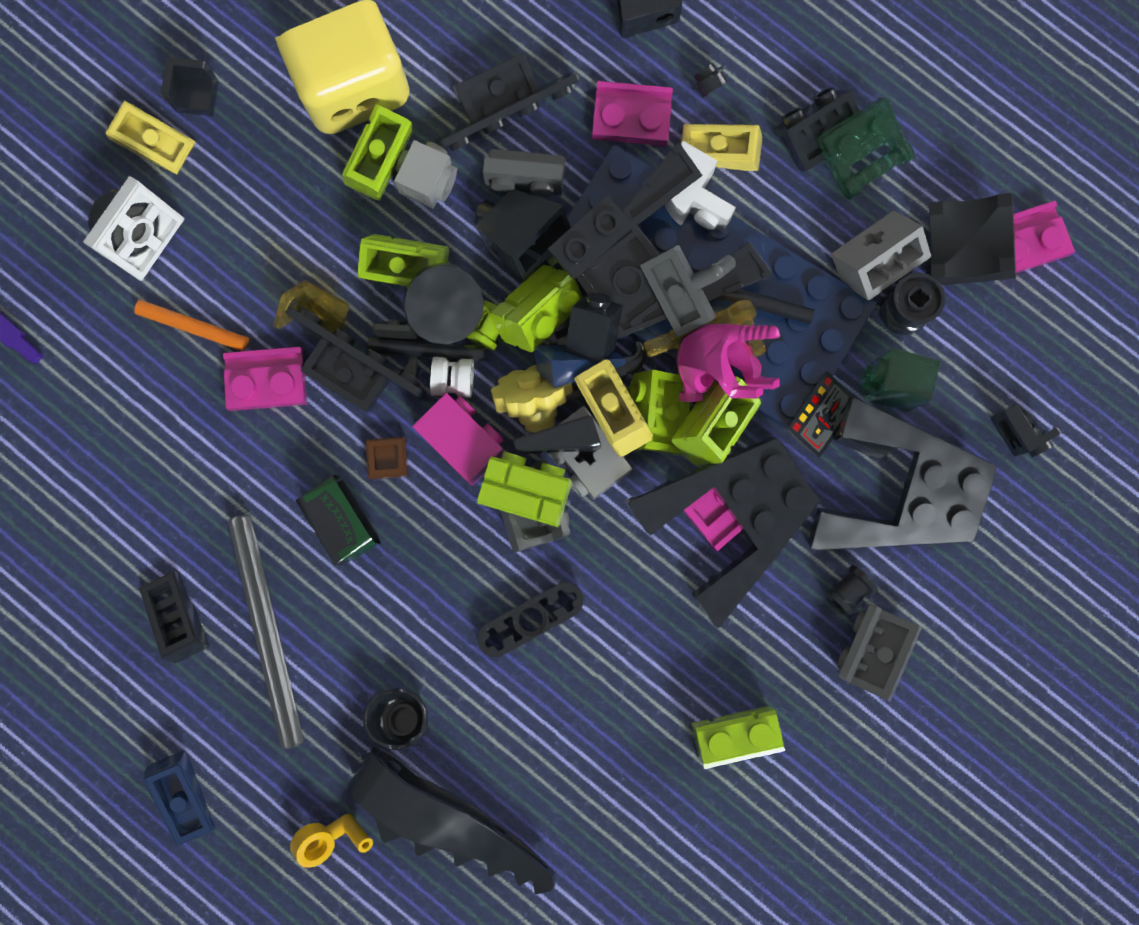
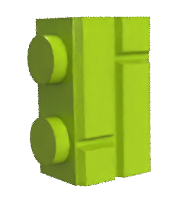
(377, 152)
(397, 258)
(536, 308)
(714, 425)
(525, 490)
(737, 736)

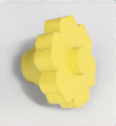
(529, 398)

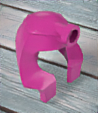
(710, 352)

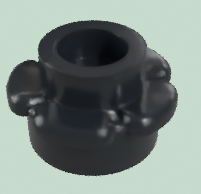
(709, 79)

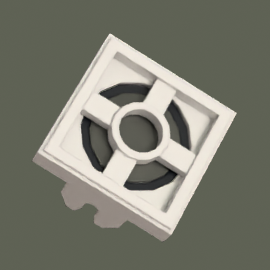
(133, 225)

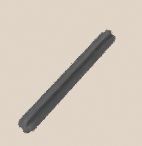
(265, 632)

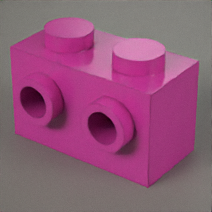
(459, 438)

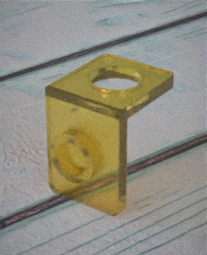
(320, 302)

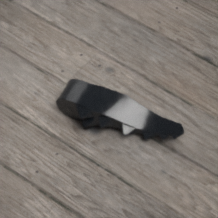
(436, 818)

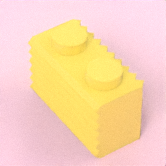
(613, 408)

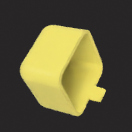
(344, 66)

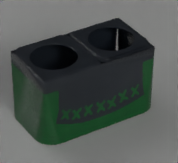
(338, 520)

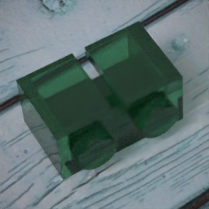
(900, 380)

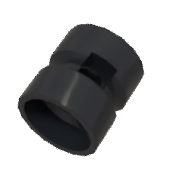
(912, 303)

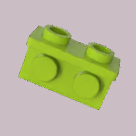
(659, 404)

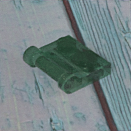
(859, 137)

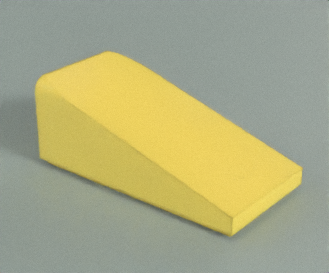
(149, 138)
(731, 145)

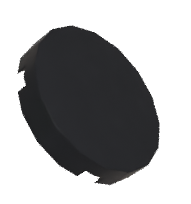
(443, 303)

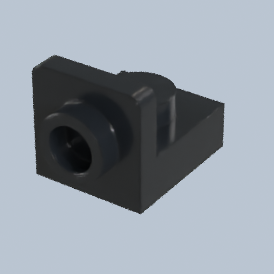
(1018, 432)

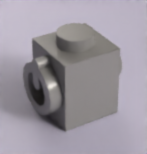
(425, 173)

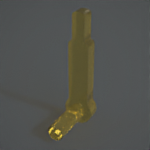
(737, 314)

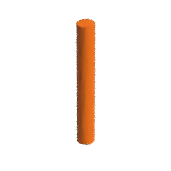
(191, 325)

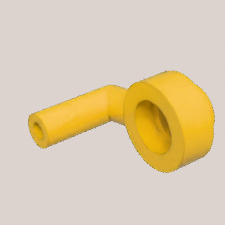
(316, 842)

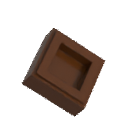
(387, 458)

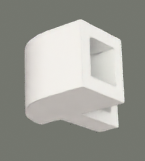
(706, 207)

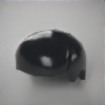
(395, 719)

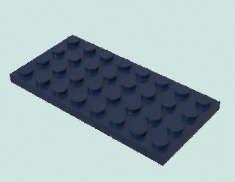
(802, 350)

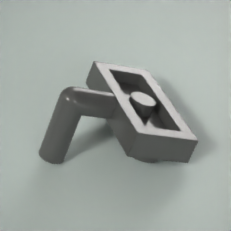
(681, 290)

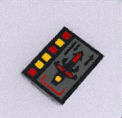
(820, 416)

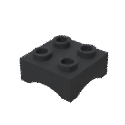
(973, 240)

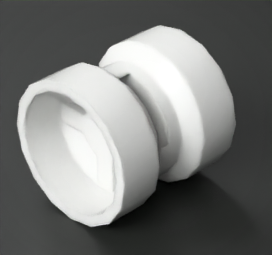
(461, 377)

